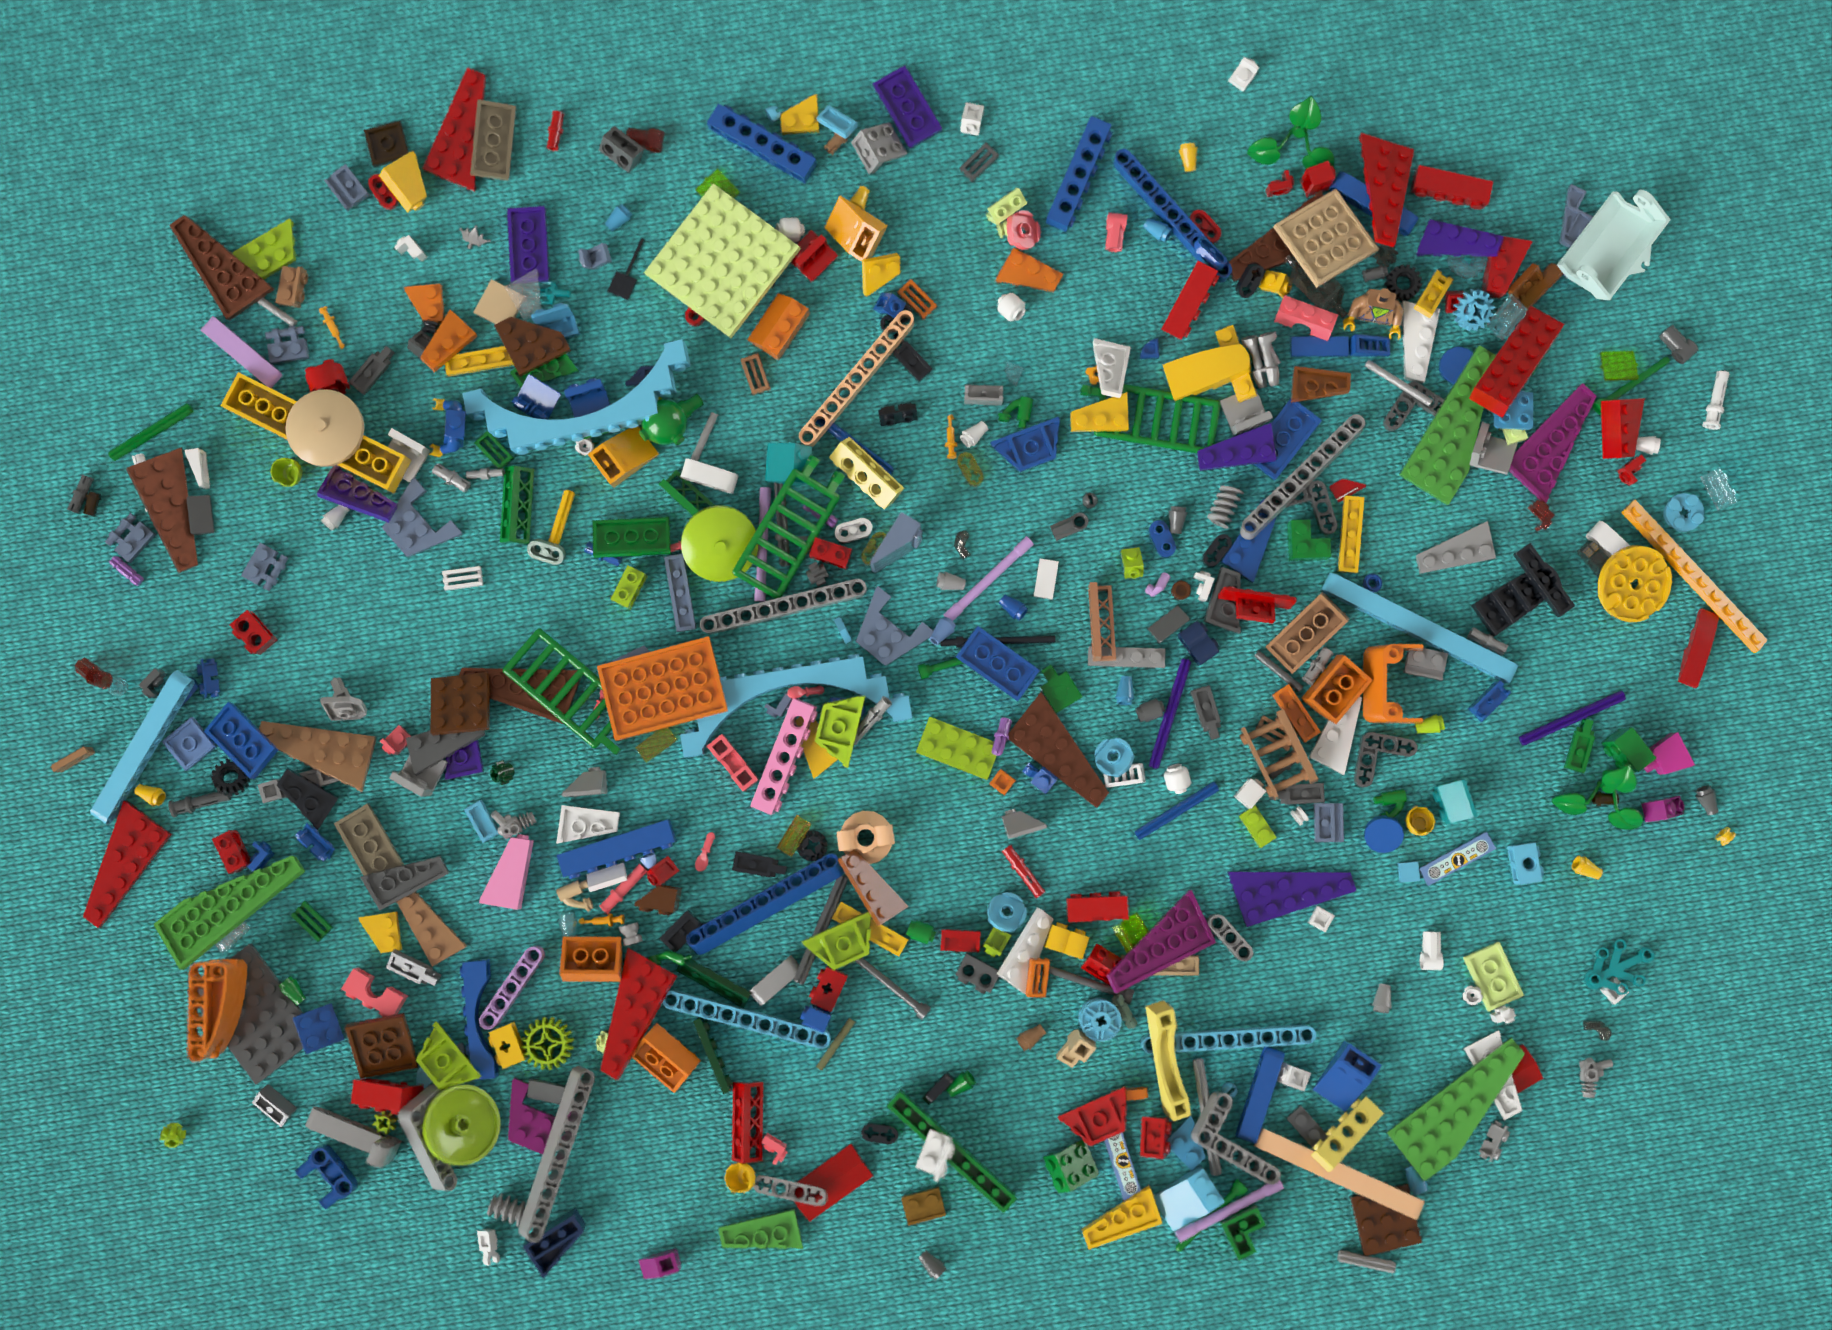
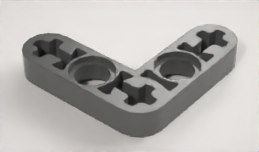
(1410, 401)
(1310, 496)
(1372, 751)

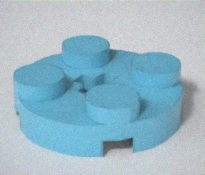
(1679, 522)
(1116, 767)
(997, 917)

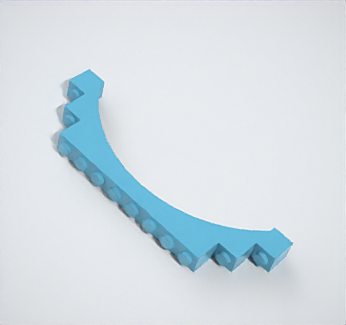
(534, 433)
(844, 674)

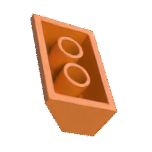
(779, 325)
(1336, 688)
(591, 959)
(665, 1058)

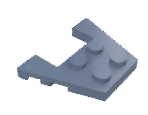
(1574, 219)
(411, 530)
(882, 637)

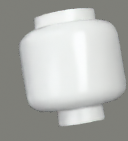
(791, 228)
(1011, 307)
(1177, 778)

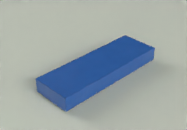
(1318, 347)

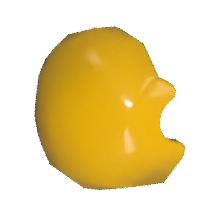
(1420, 821)
(740, 1177)

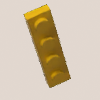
(478, 361)
(1350, 534)
(879, 935)

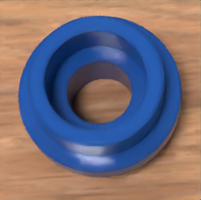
(1378, 582)

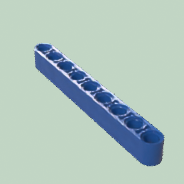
(1162, 210)
(765, 904)

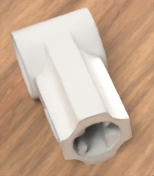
(1431, 955)

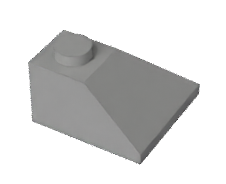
(587, 784)
(1020, 823)

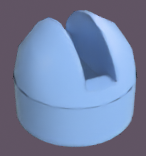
(649, 861)

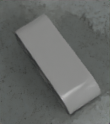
(1238, 941)
(775, 981)

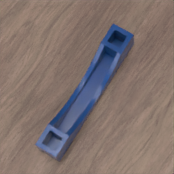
(476, 977)

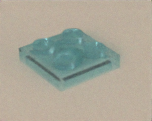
(1507, 317)

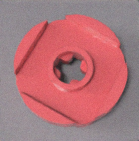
(1014, 230)

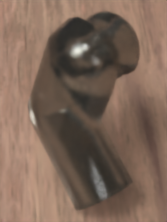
(959, 544)
(1604, 1031)

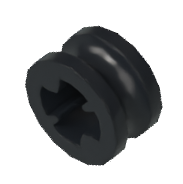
(429, 326)

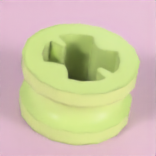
(1002, 229)

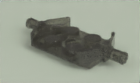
(1325, 297)

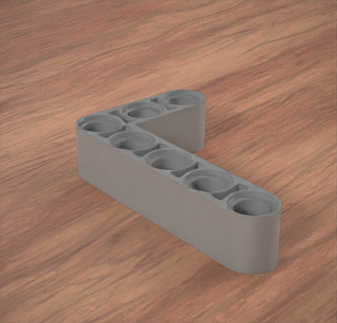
(411, 1119)
(380, 1146)
(1228, 1148)

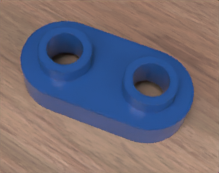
(1210, 253)
(1162, 538)

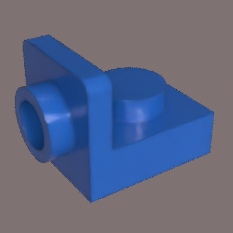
(889, 304)
(260, 859)

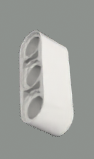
(709, 476)
(1606, 538)

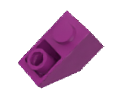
(1663, 808)
(660, 1264)

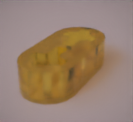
(974, 467)
(871, 546)

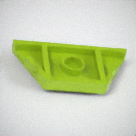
(270, 250)
(839, 727)
(842, 942)
(445, 1061)

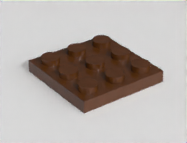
(459, 703)
(381, 1045)
(1382, 1227)

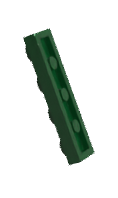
(714, 982)
(710, 1046)

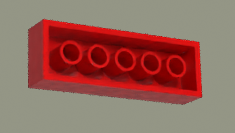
(1516, 361)

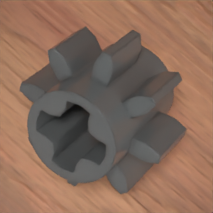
(817, 574)

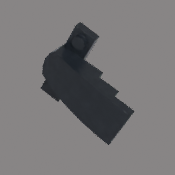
(1523, 593)

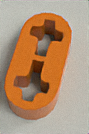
(1135, 1093)

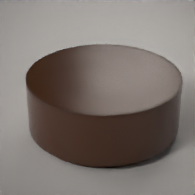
(1181, 590)

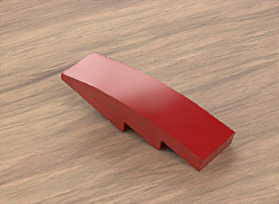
(1698, 648)

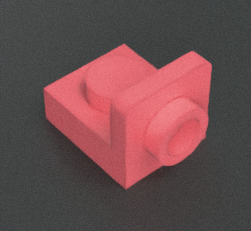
(395, 741)
(773, 1144)

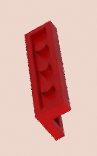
(743, 1122)

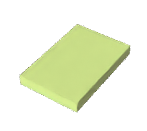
(1493, 976)

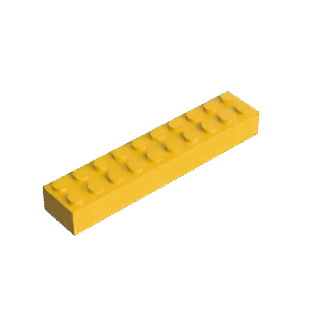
(270, 411)

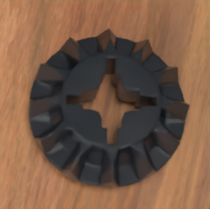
(820, 850)

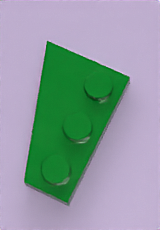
(555, 369)

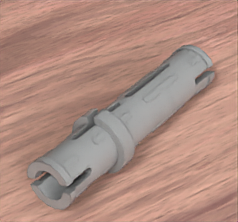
(882, 706)

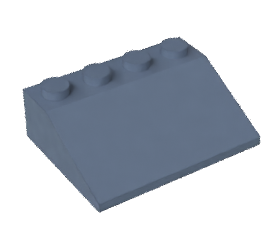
(899, 541)

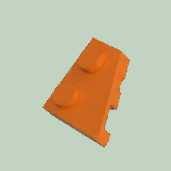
(427, 301)

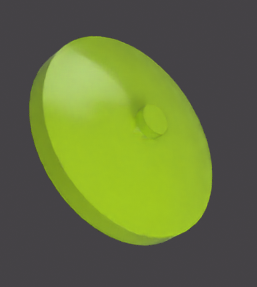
(716, 541)
(461, 1125)

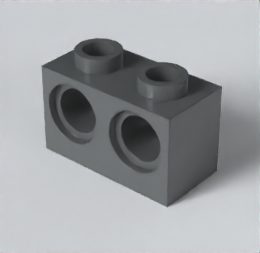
(621, 149)
(979, 969)

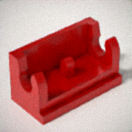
(960, 940)

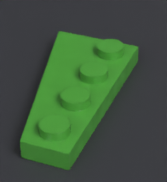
(769, 1231)

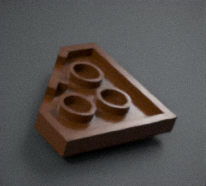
(530, 344)

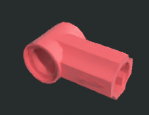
(1115, 230)

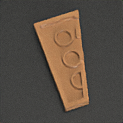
(431, 932)

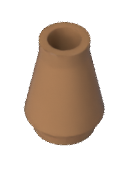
(1030, 1037)

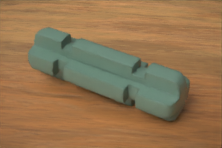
(1125, 1011)

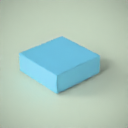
(1408, 872)

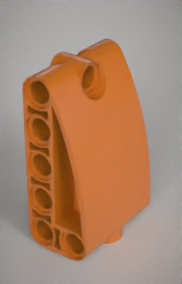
(222, 1004)

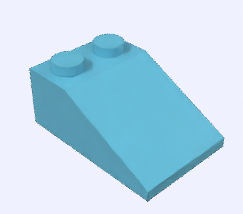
(1188, 1198)

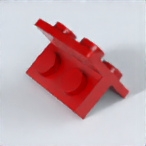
(813, 256)

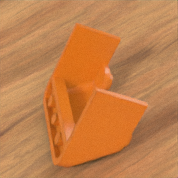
(1375, 703)

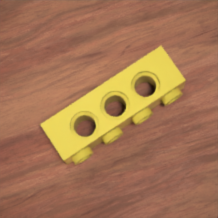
(876, 475)
(1369, 1114)

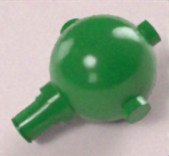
(670, 421)

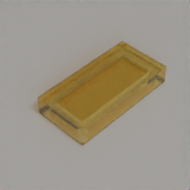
(656, 744)
(794, 835)

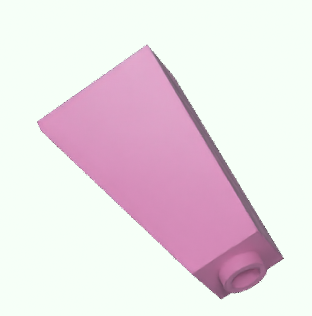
(510, 875)

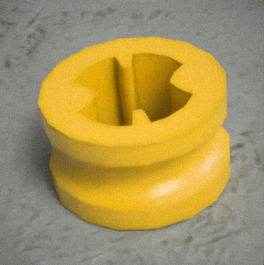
(1725, 836)

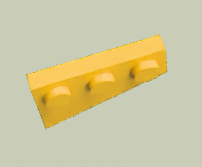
(1102, 416)

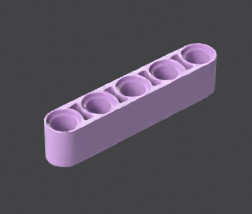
(241, 352)
(504, 992)

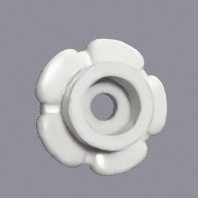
(584, 450)
(1477, 995)

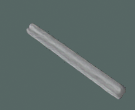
(1203, 1095)

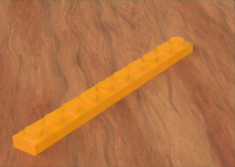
(1694, 576)

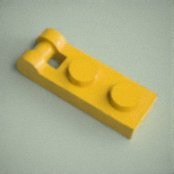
(1433, 294)

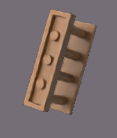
(1298, 755)

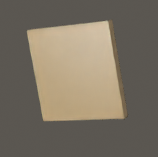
(1326, 238)

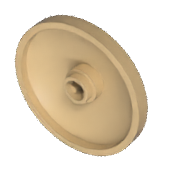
(324, 428)

